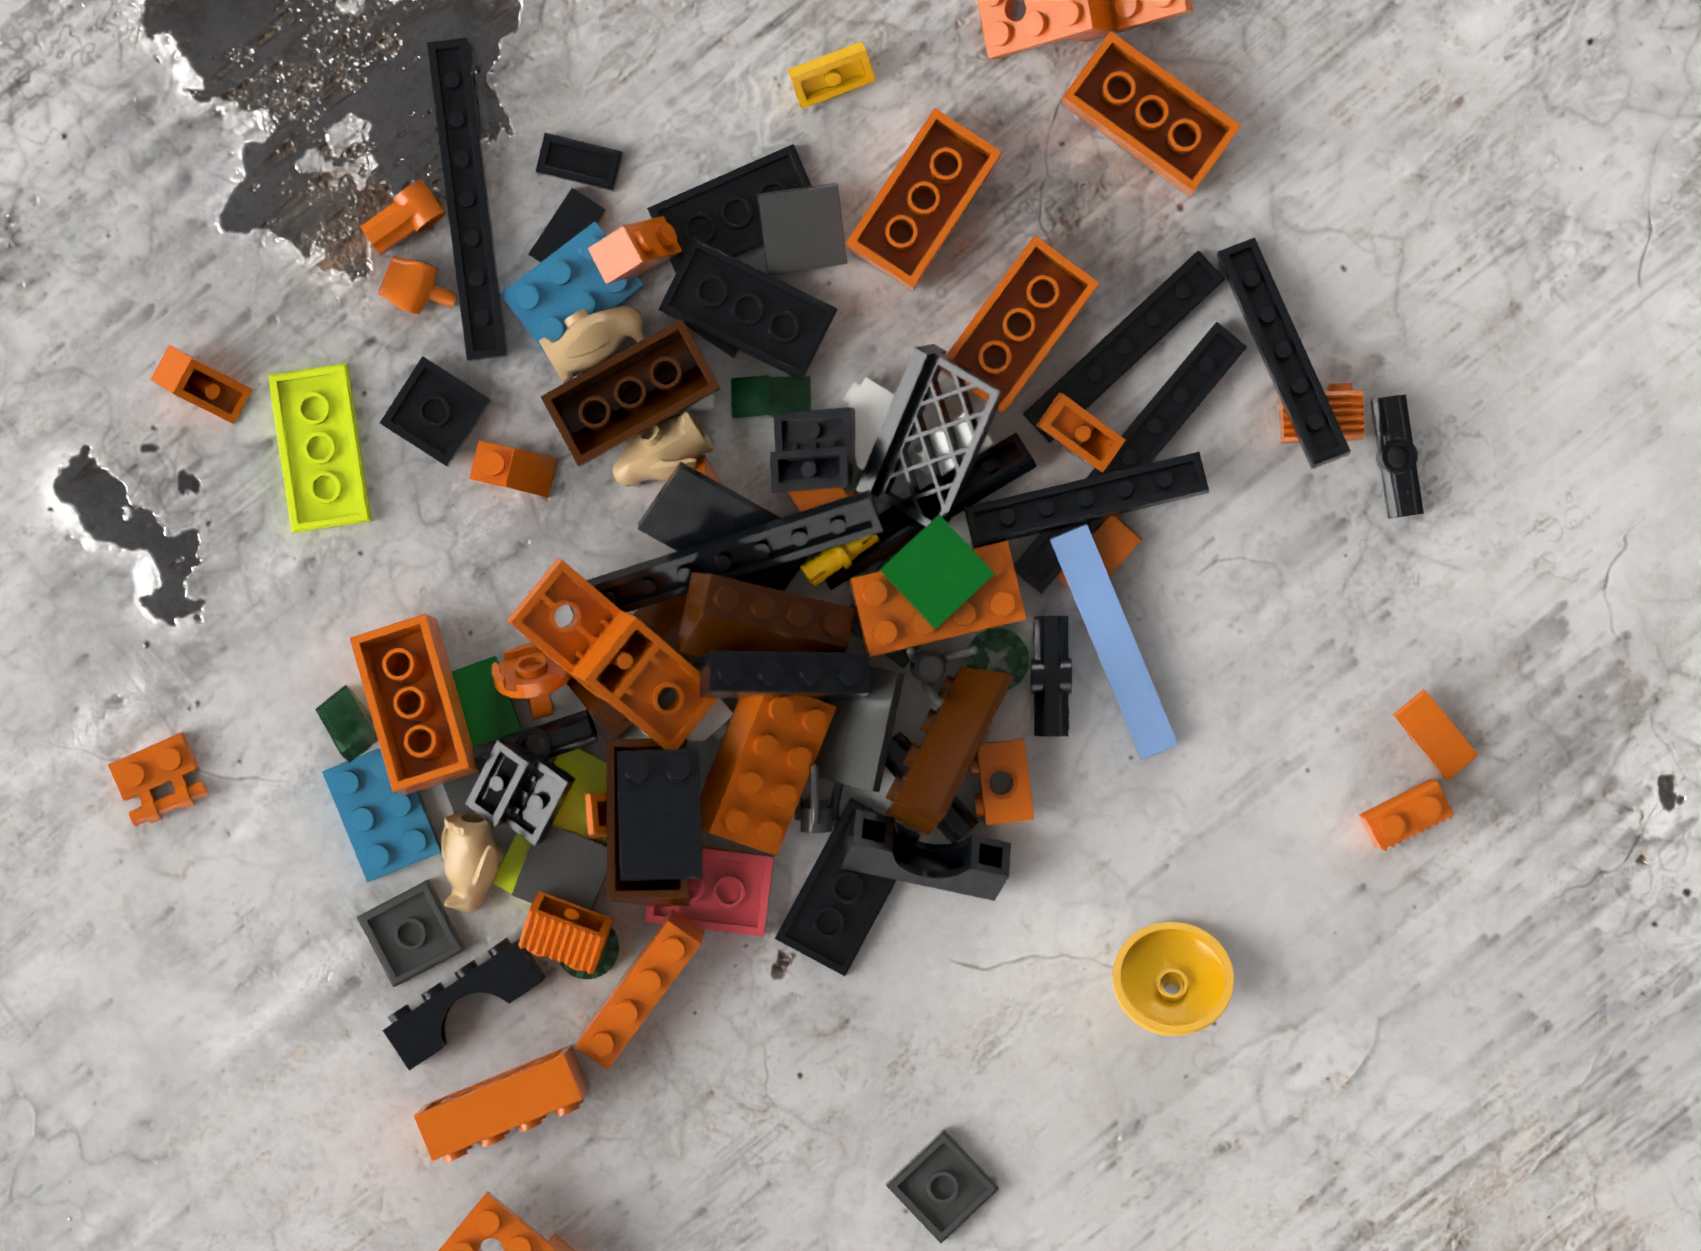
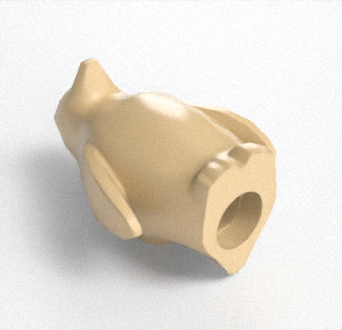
(592, 339)
(661, 449)
(469, 859)

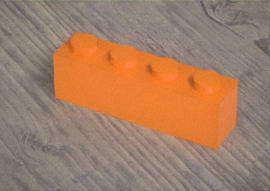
(640, 989)

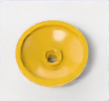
(1175, 957)

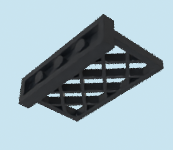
(906, 416)

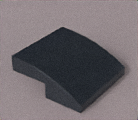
(813, 450)
(520, 791)

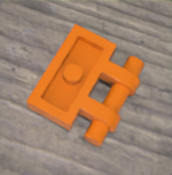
(153, 767)

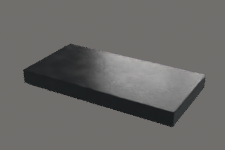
(727, 207)
(748, 309)
(699, 509)
(836, 903)

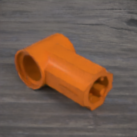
(411, 212)

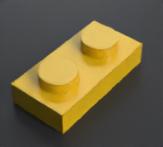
(831, 75)

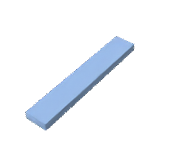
(1113, 641)

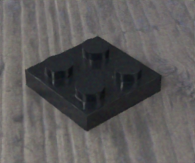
(435, 411)

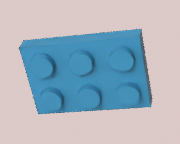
(565, 285)
(382, 825)

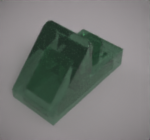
(768, 395)
(348, 723)

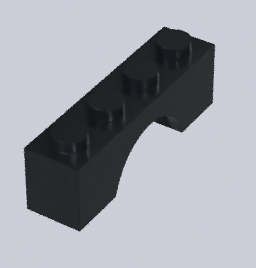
(784, 673)
(967, 867)
(422, 1032)

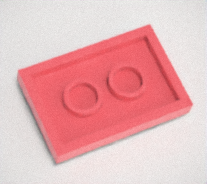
(729, 896)

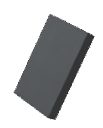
(861, 734)

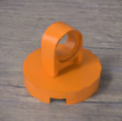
(529, 676)

